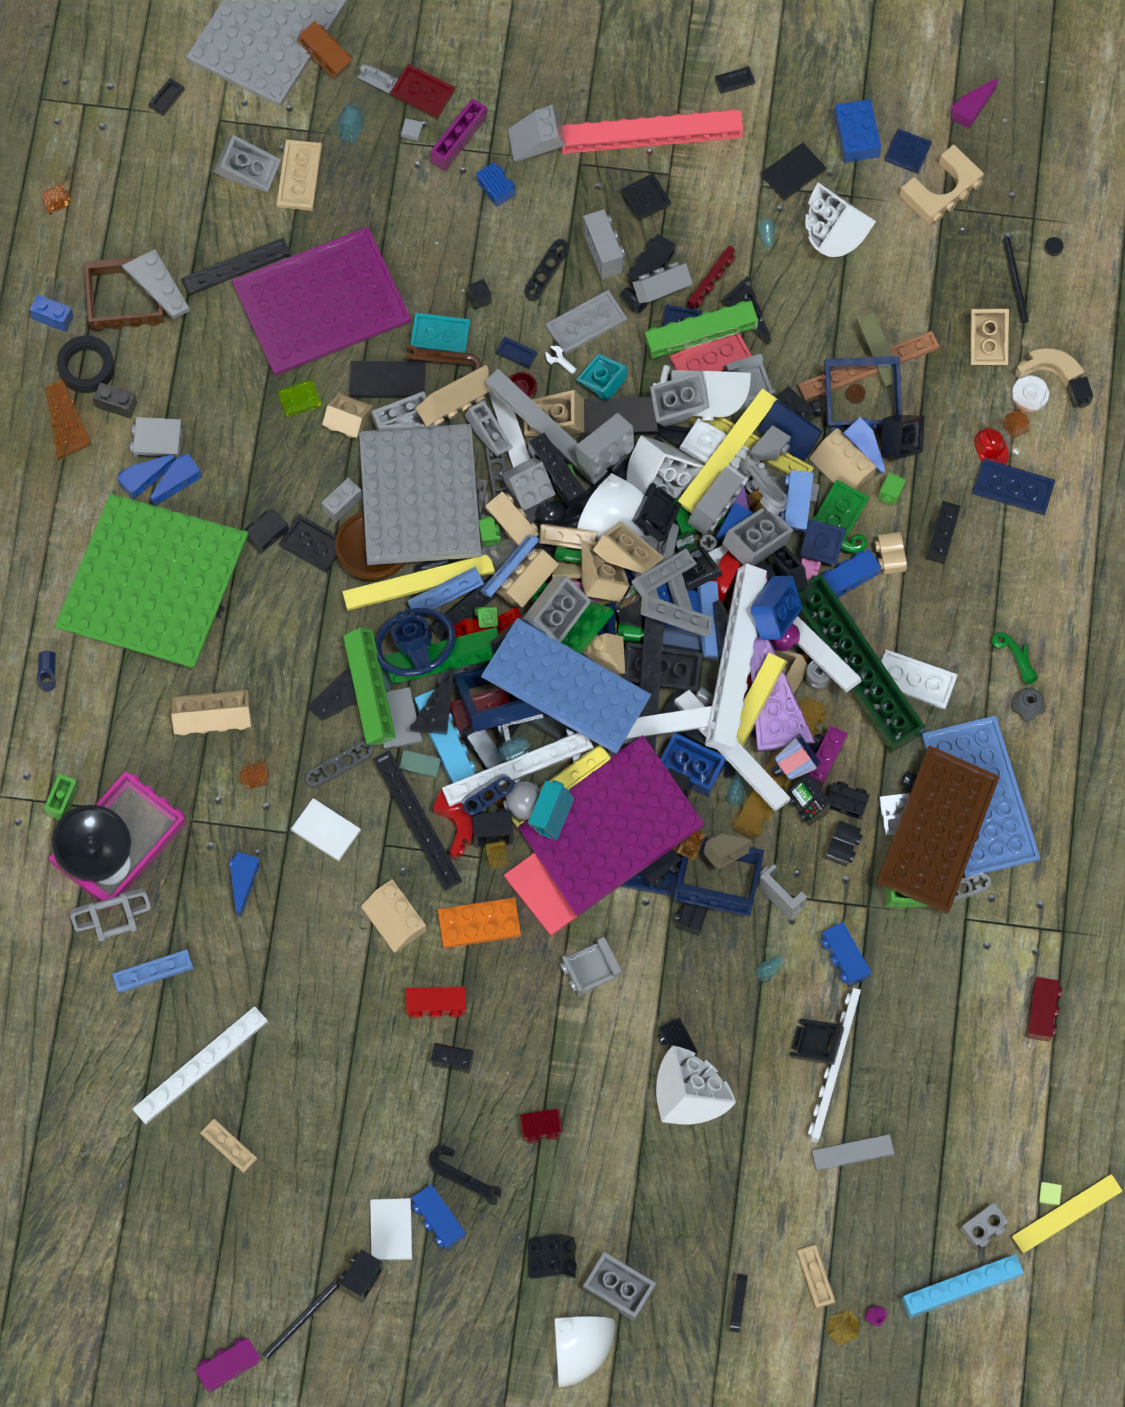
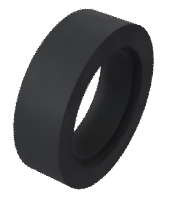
(85, 343)

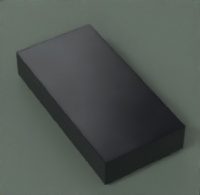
(734, 80)
(166, 97)

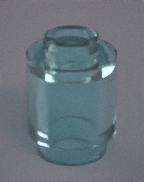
(514, 748)

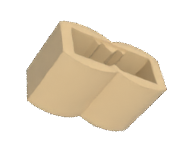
(891, 553)

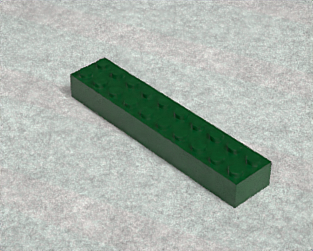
(877, 691)

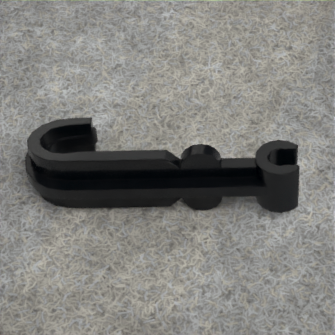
(460, 1177)

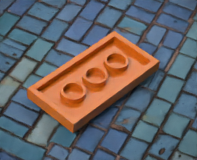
(479, 923)

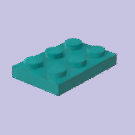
(440, 333)

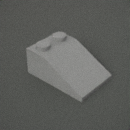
(536, 134)
(246, 164)
(679, 399)

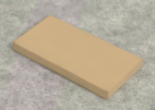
(299, 175)

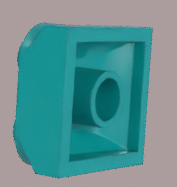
(603, 376)

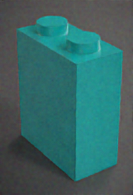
(551, 809)

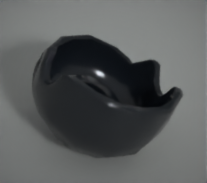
(550, 513)

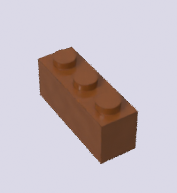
(324, 49)

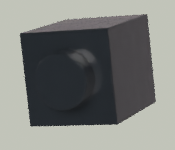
(479, 294)
(1080, 392)

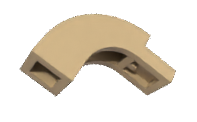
(1051, 360)

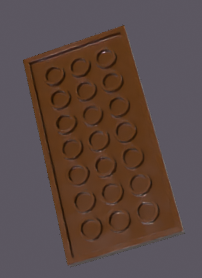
(938, 829)

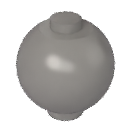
(522, 799)

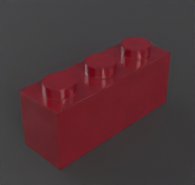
(1043, 1009)

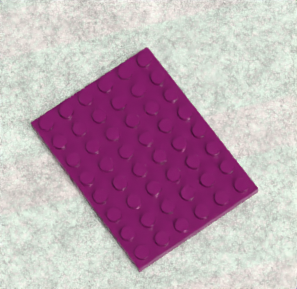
(321, 301)
(616, 826)

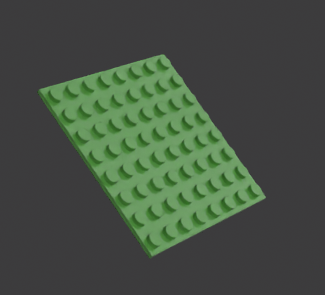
(151, 580)

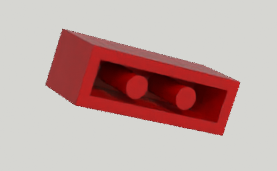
(436, 1002)

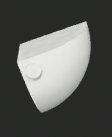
(834, 223)
(724, 391)
(662, 465)
(610, 504)
(690, 1089)
(581, 1346)

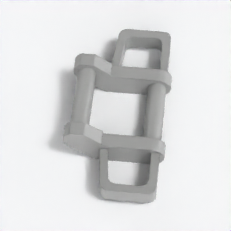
(93, 907)

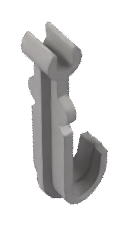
(773, 497)

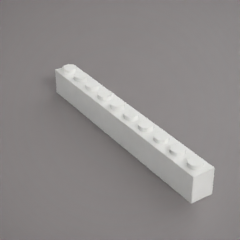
(735, 660)

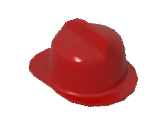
(991, 446)

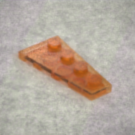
(66, 422)

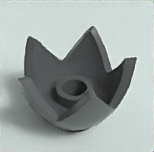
(1029, 710)

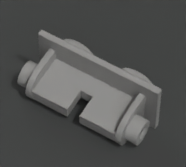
(377, 78)

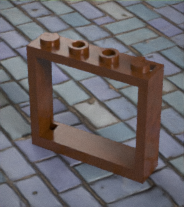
(114, 266)

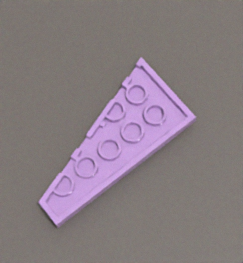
(781, 715)

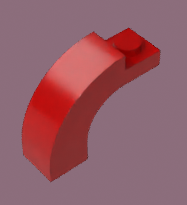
(729, 566)
(471, 626)
(460, 819)

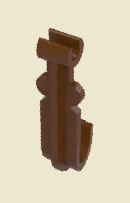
(443, 356)

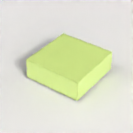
(1050, 1194)

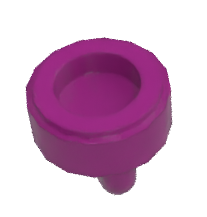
(876, 1315)

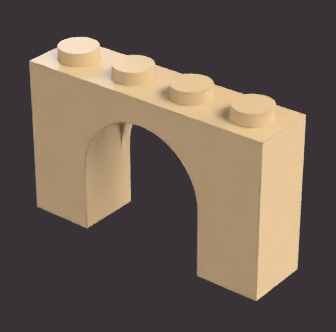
(933, 206)

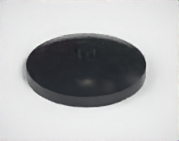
(91, 843)

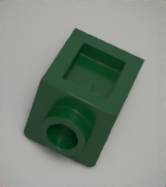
(686, 541)

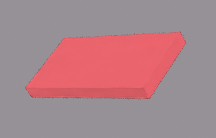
(711, 355)
(540, 894)

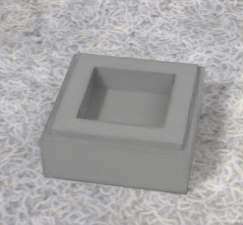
(412, 129)

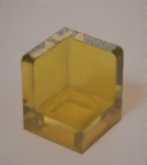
(496, 855)
(843, 1327)

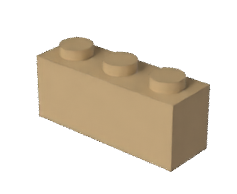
(510, 518)

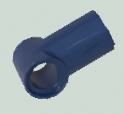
(46, 669)

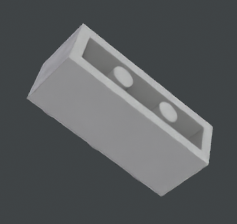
(662, 282)

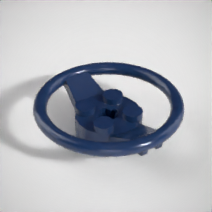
(413, 638)

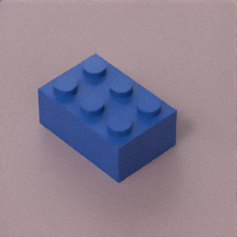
(857, 130)
(776, 607)
(694, 761)

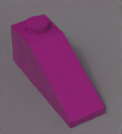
(971, 104)

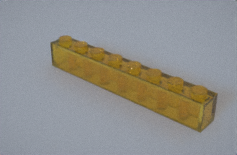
(757, 809)

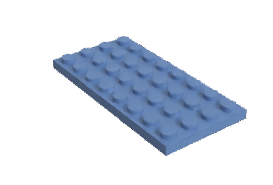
(566, 685)
(1005, 832)

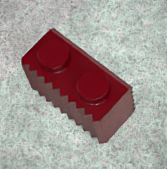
(541, 1125)

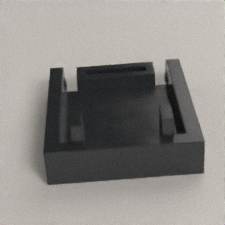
(657, 509)
(814, 1041)

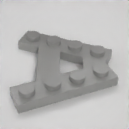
(681, 612)

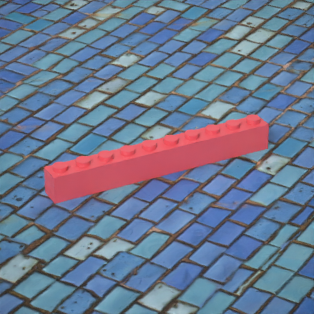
(652, 131)

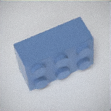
(798, 503)

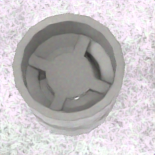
(816, 677)

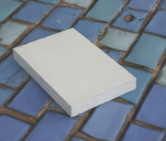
(325, 830)
(391, 1229)

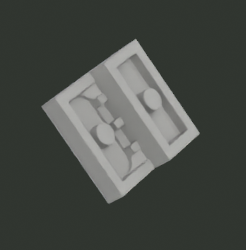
(891, 811)

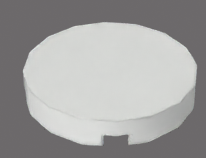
(1030, 393)

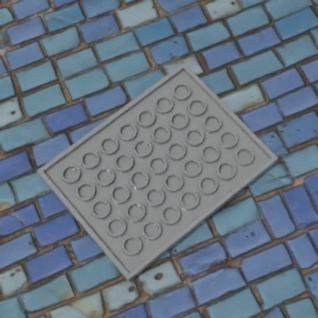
(258, 45)
(419, 495)

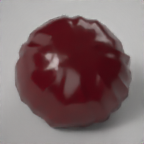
(526, 383)

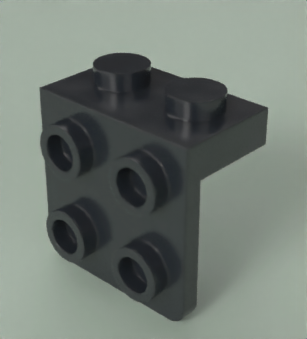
(552, 1256)

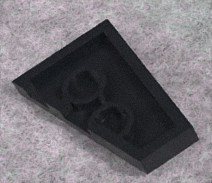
(335, 697)

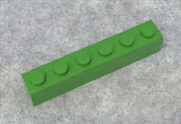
(701, 329)
(369, 686)

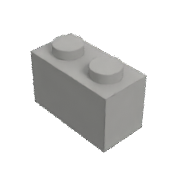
(341, 500)

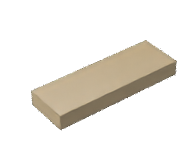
(565, 536)
(228, 1146)
(815, 1276)

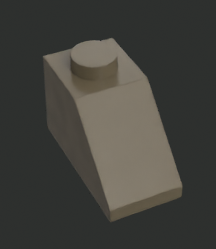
(725, 849)

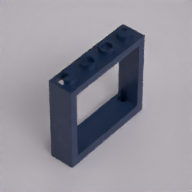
(854, 363)
(493, 716)
(717, 899)

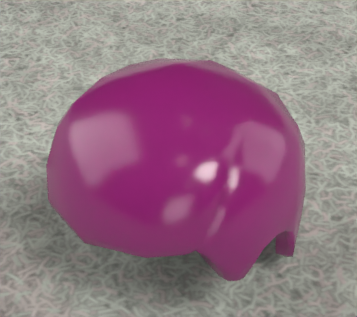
(790, 638)

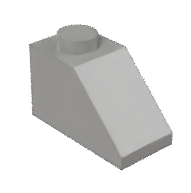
(771, 445)

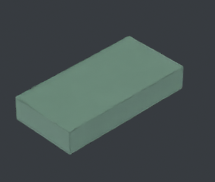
(420, 764)

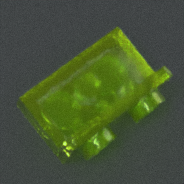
(299, 398)

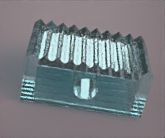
(350, 123)

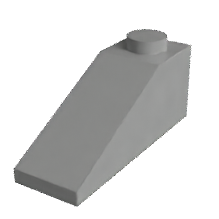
(488, 428)

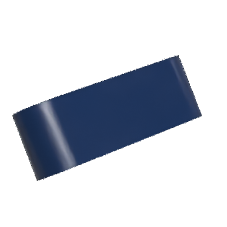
(497, 793)

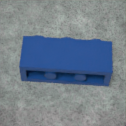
(852, 573)
(845, 955)
(438, 1217)

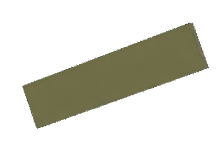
(877, 344)

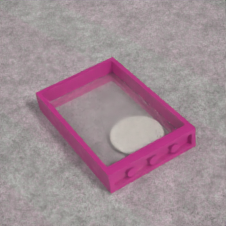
(150, 826)

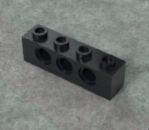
(557, 470)

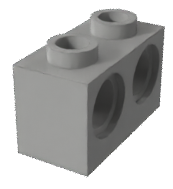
(981, 1222)

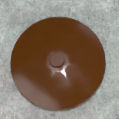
(352, 555)

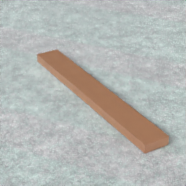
(842, 377)

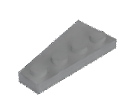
(155, 279)

